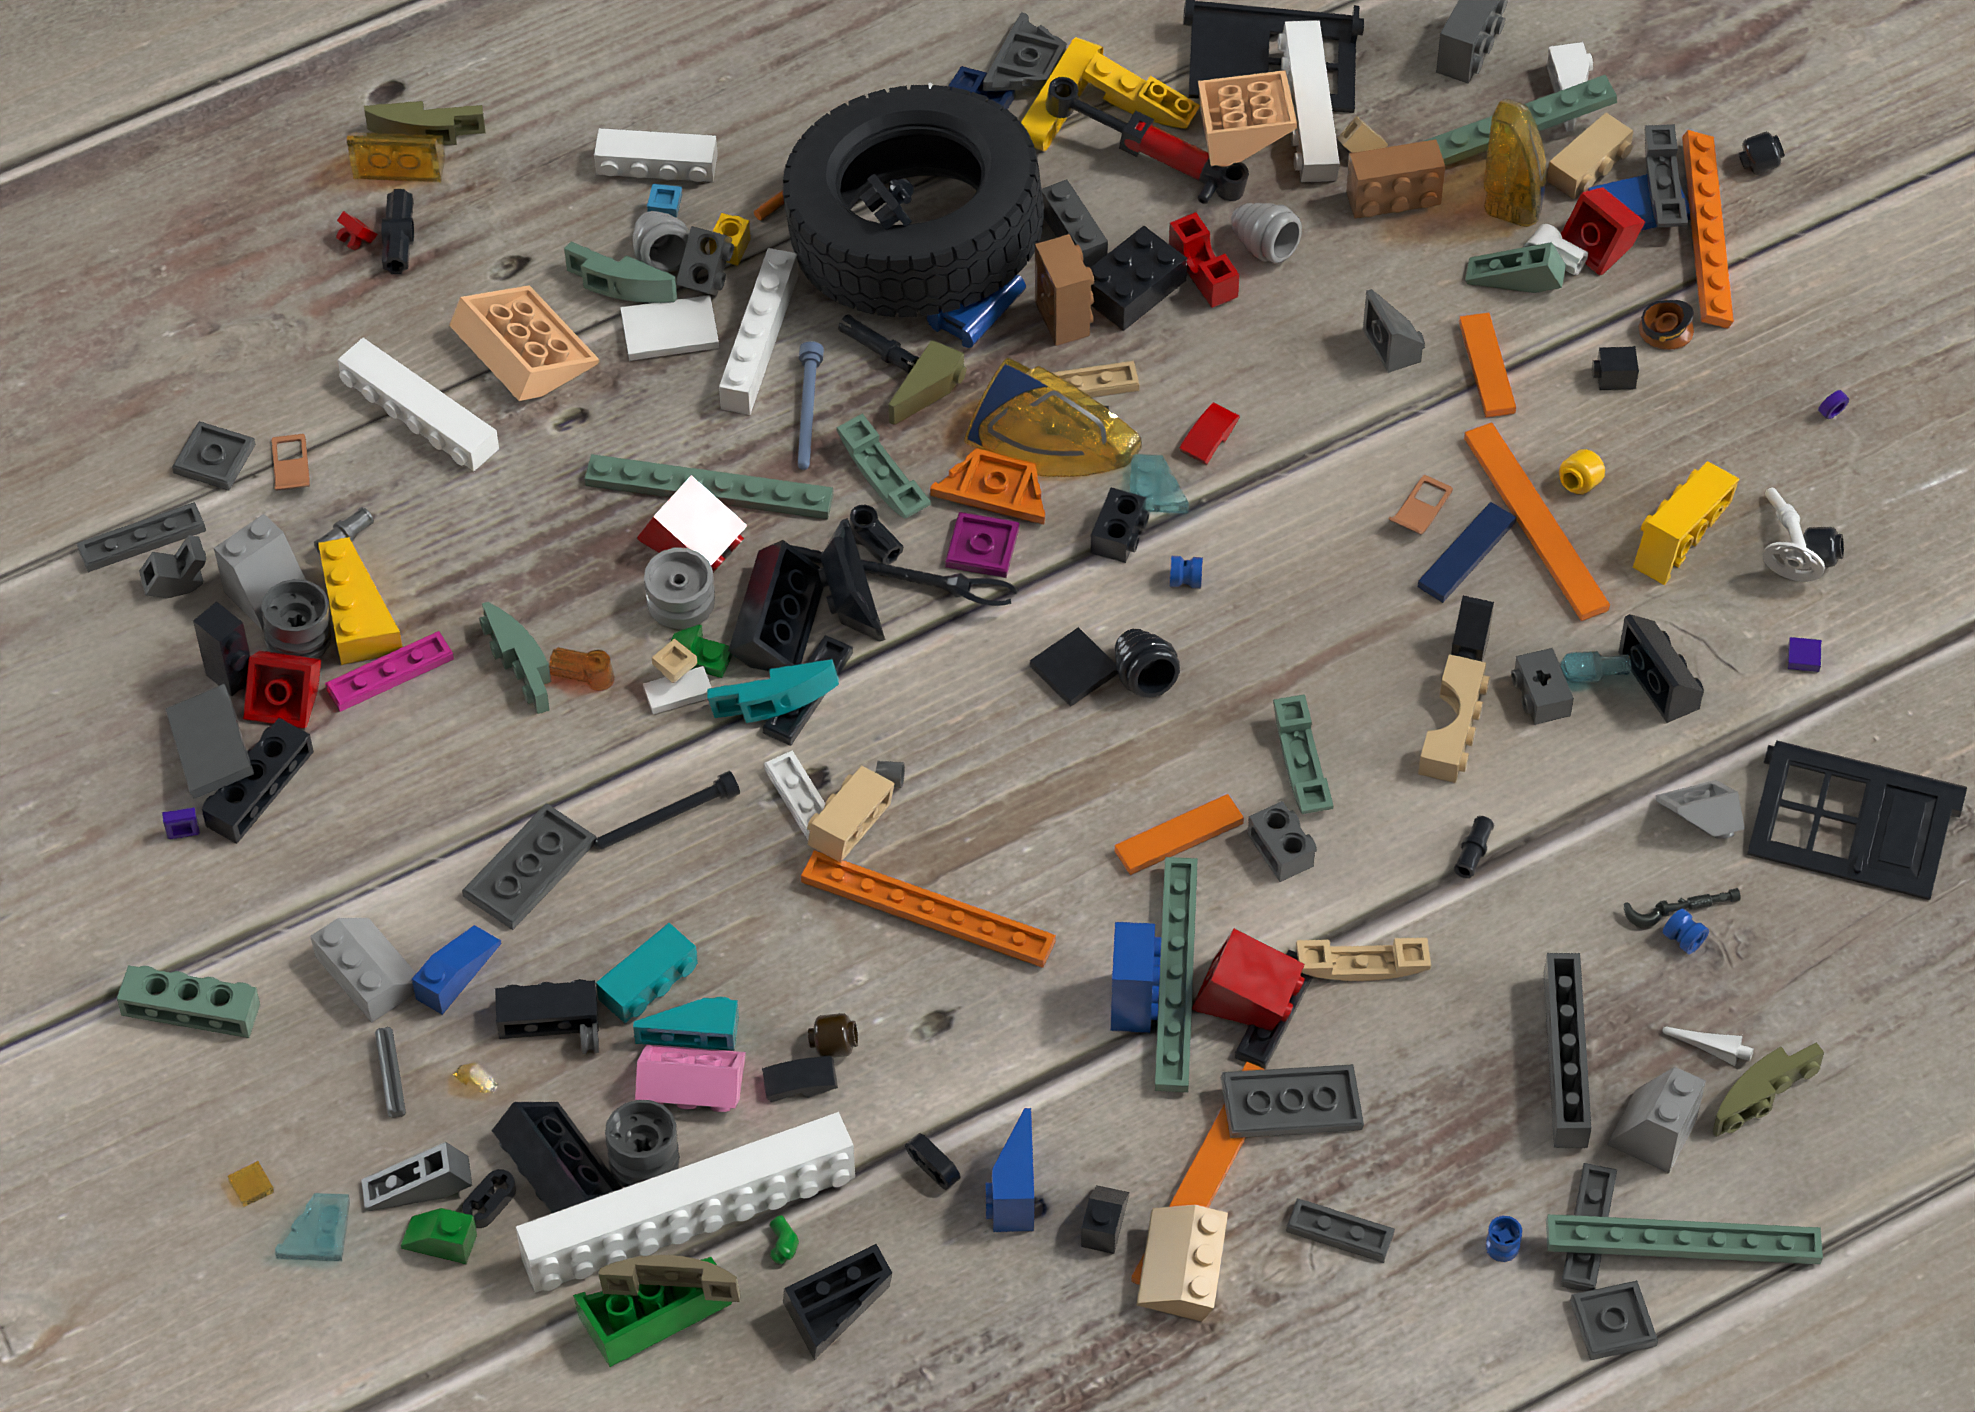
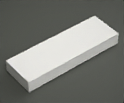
(795, 788)

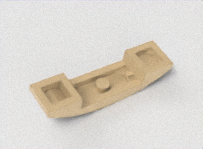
(1364, 963)

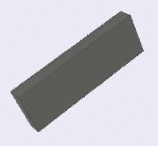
(1340, 1230)

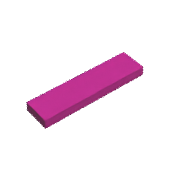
(389, 671)

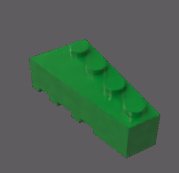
(632, 1323)

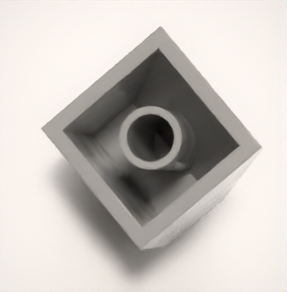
(254, 563)
(1659, 1118)

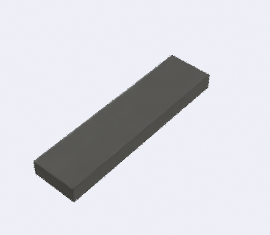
(141, 537)
(1592, 1200)

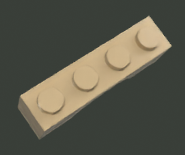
(1444, 748)

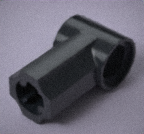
(874, 534)

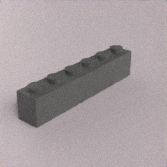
(1567, 1050)

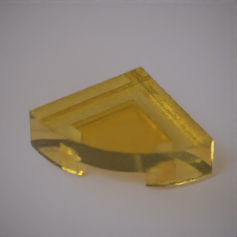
(475, 1074)

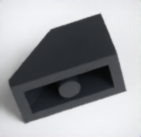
(1472, 628)
(1104, 1219)

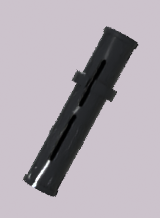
(888, 349)

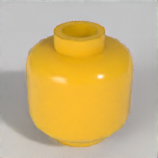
(1581, 471)

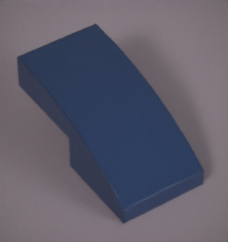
(973, 79)

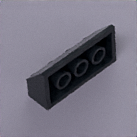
(777, 609)
(553, 1155)

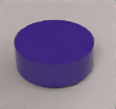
(1834, 404)

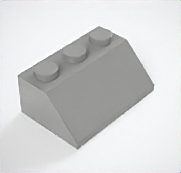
(364, 965)

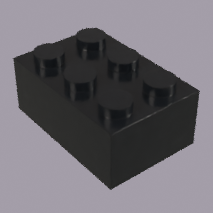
(1136, 277)

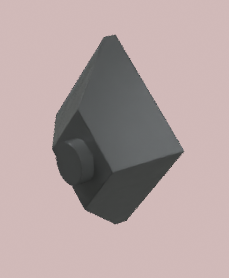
(1391, 334)

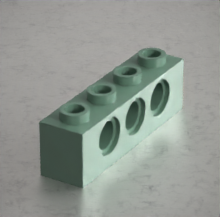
(201, 1013)

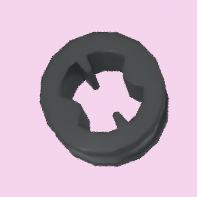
(589, 1038)

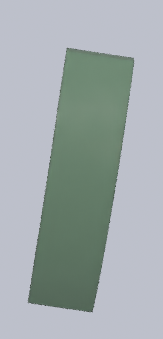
(880, 469)
(1301, 755)

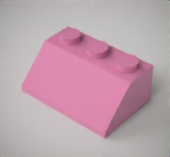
(690, 1077)

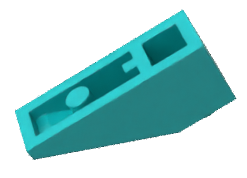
(698, 1024)

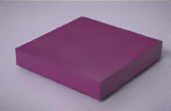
(982, 545)

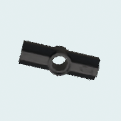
(397, 231)

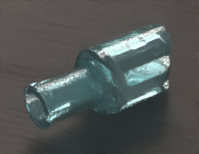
(1591, 666)

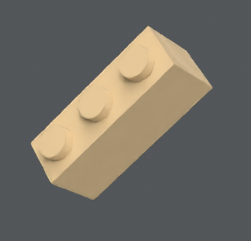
(1590, 156)
(850, 813)

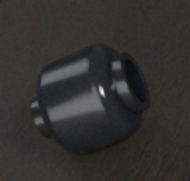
(1761, 153)
(1825, 543)

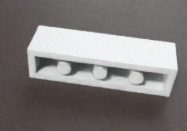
(655, 155)

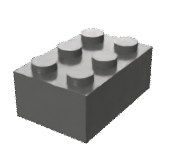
(1468, 37)

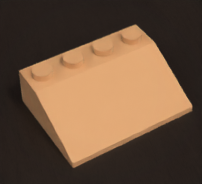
(1245, 114)
(521, 340)

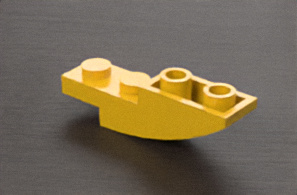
(1135, 94)

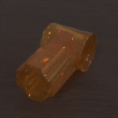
(583, 667)

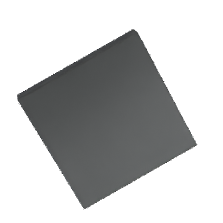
(214, 455)
(1614, 1320)

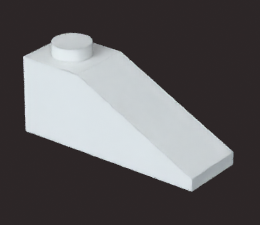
(1568, 67)

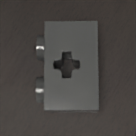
(1542, 686)

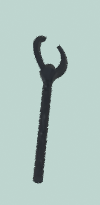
(956, 584)

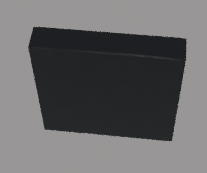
(1074, 666)

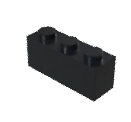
(223, 647)
(545, 1008)

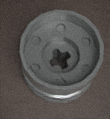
(296, 619)
(641, 1142)

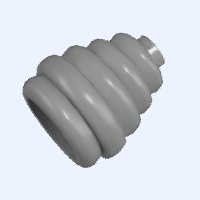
(1267, 230)
(672, 239)

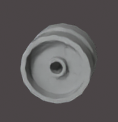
(679, 588)

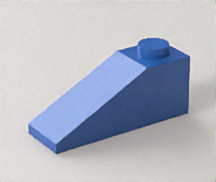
(453, 968)

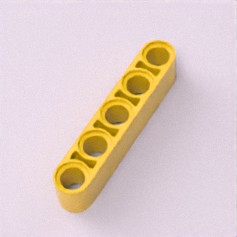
(1038, 122)

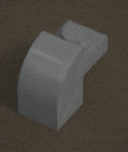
(176, 574)

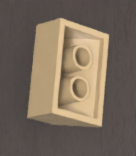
(1182, 1260)

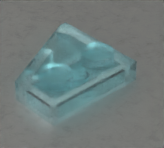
(1156, 482)
(318, 1231)

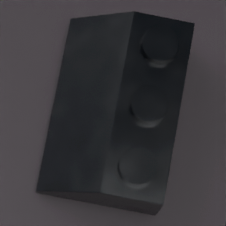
(1659, 668)

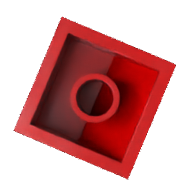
(1602, 228)
(281, 688)

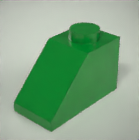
(441, 1235)

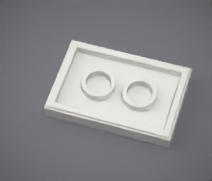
(669, 328)

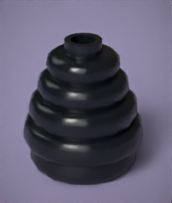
(1146, 663)

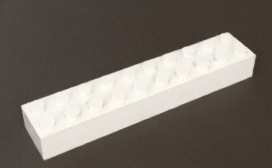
(686, 1202)

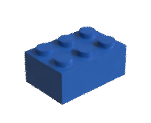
(1135, 977)

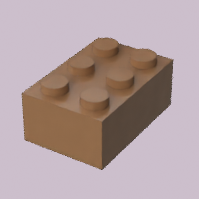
(1395, 179)
(1063, 289)

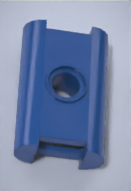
(974, 320)

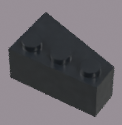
(836, 1296)

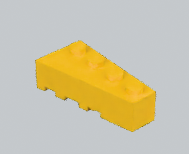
(358, 612)

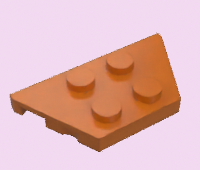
(994, 485)

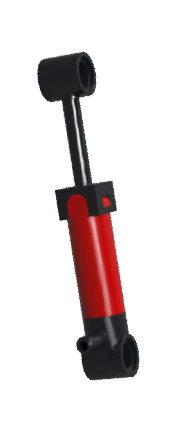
(1143, 137)

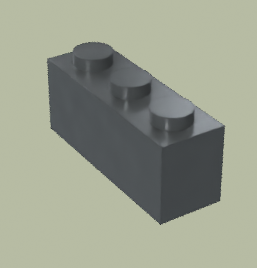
(1068, 215)

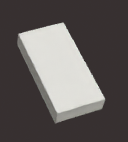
(665, 695)

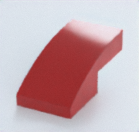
(1208, 432)

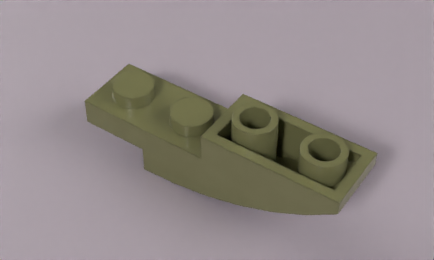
(412, 119)
(1757, 1087)

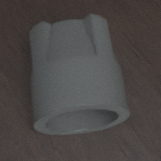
(892, 771)

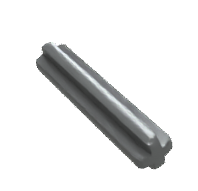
(390, 1072)

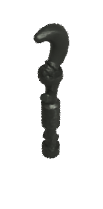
(1663, 908)

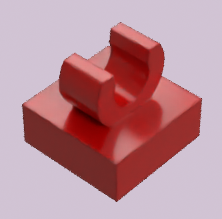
(356, 229)

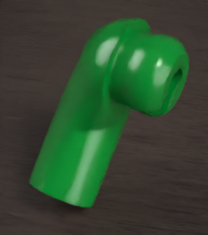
(786, 1242)

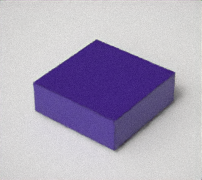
(1804, 654)
(181, 823)

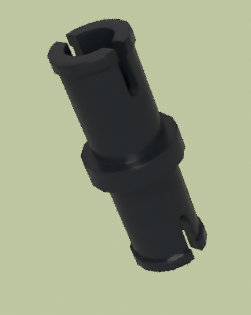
(1474, 847)

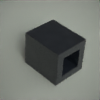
(1616, 368)

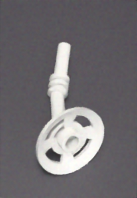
(1795, 553)

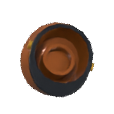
(1667, 324)

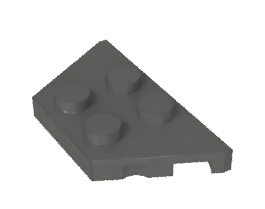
(1025, 58)

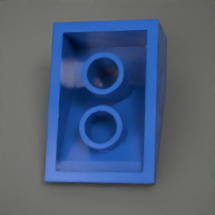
(1012, 1185)

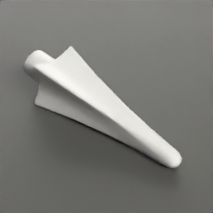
(1722, 1046)

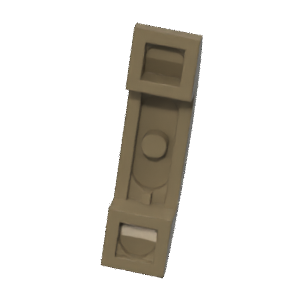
(669, 1270)

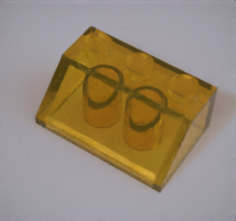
(396, 157)

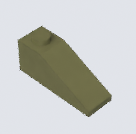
(928, 381)

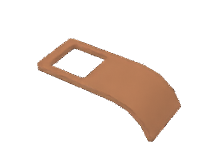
(293, 472)
(1417, 514)

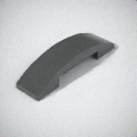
(1663, 176)

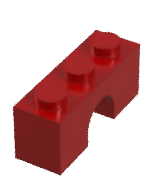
(1212, 275)

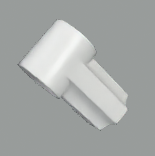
(1572, 255)

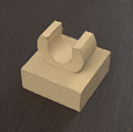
(674, 660)

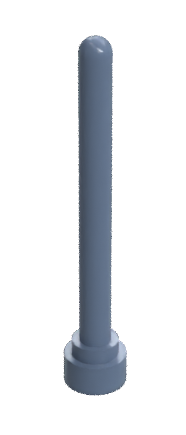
(811, 356)

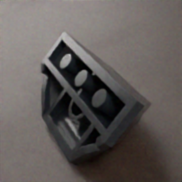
(848, 584)

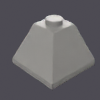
(1708, 806)

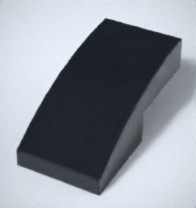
(798, 1076)

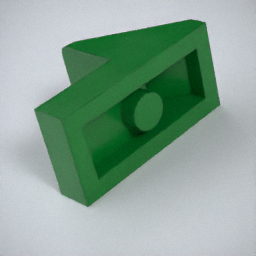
(710, 654)

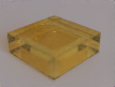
(250, 1184)

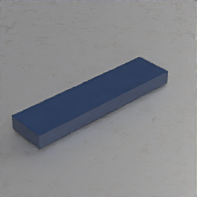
(1466, 552)

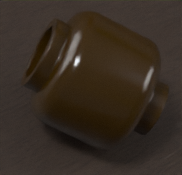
(833, 1035)

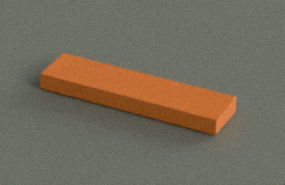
(1487, 365)
(1179, 834)

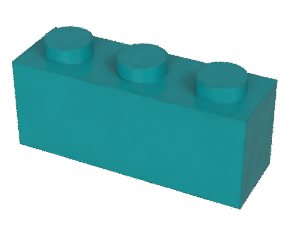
(647, 973)

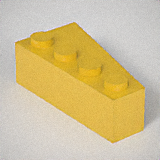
(1683, 520)

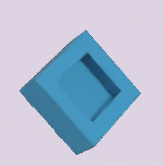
(665, 199)

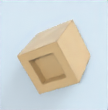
(1360, 137)

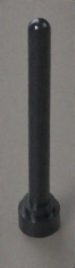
(723, 787)

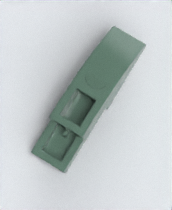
(621, 280)
(518, 650)

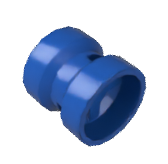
(1186, 572)
(1685, 931)
(1505, 1230)

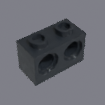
(1118, 525)

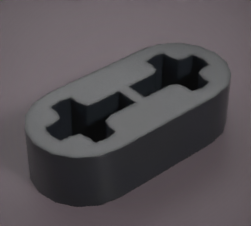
(932, 1161)
(486, 1196)

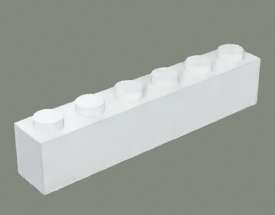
(1310, 94)
(758, 331)
(418, 404)

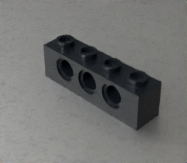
(255, 796)

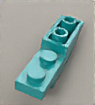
(784, 692)

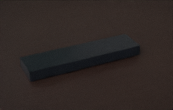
(789, 725)
(1259, 1043)

